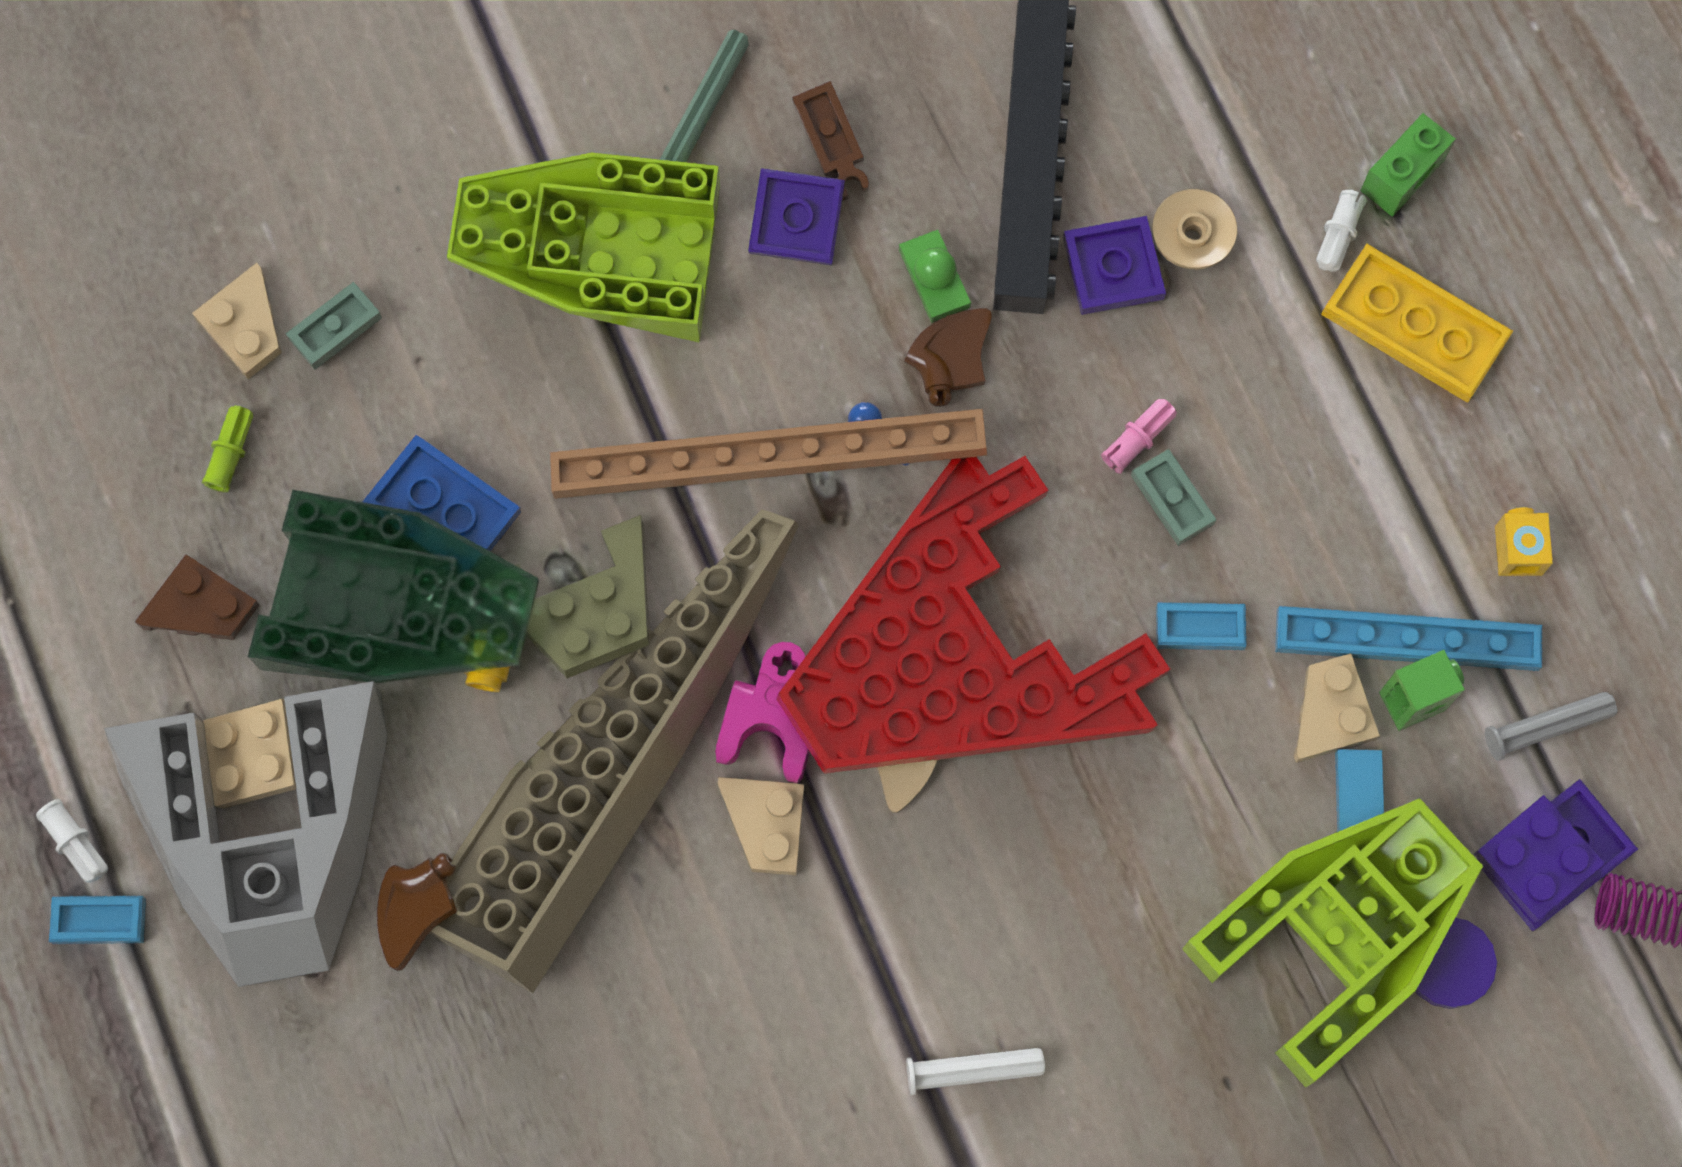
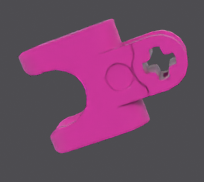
(756, 710)

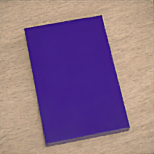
(1596, 828)

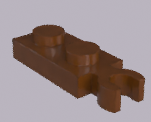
(830, 134)

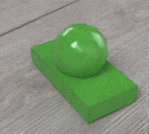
(934, 275)

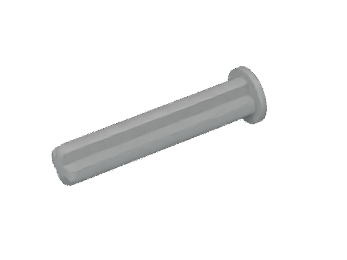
(1549, 724)

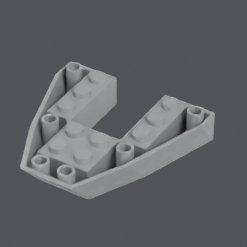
(276, 898)

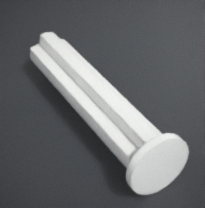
(974, 1069)

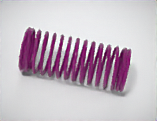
(1609, 899)

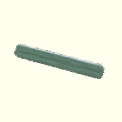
(706, 97)

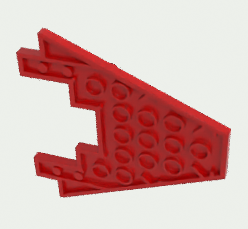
(919, 670)

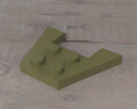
(599, 614)

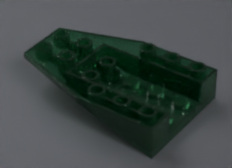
(388, 597)

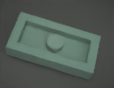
(334, 325)
(1173, 497)

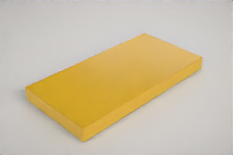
(1417, 323)

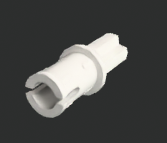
(1340, 230)
(72, 841)

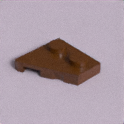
(198, 603)

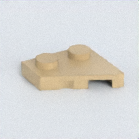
(242, 322)
(1333, 710)

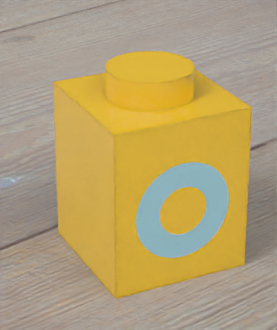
(1523, 543)

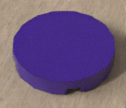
(1460, 969)

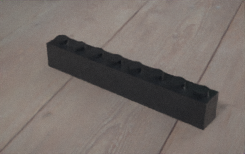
(1031, 156)

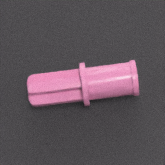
(1139, 435)

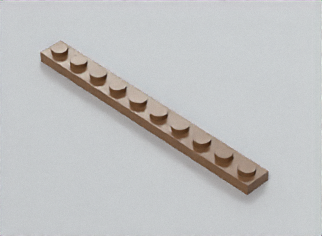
(768, 453)

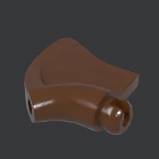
(951, 354)
(411, 906)

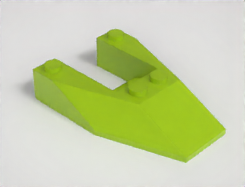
(1370, 909)

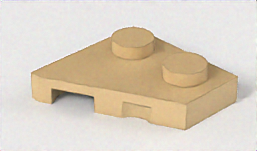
(766, 821)

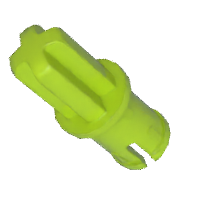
(228, 449)

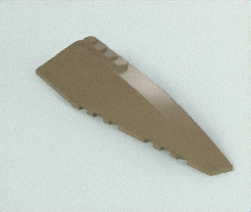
(592, 782)

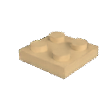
(249, 754)

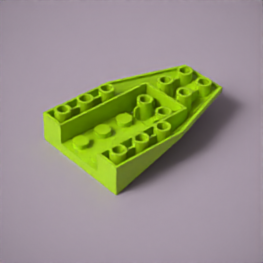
(596, 237)

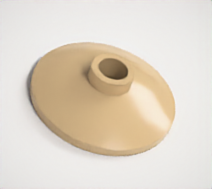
(1198, 212)

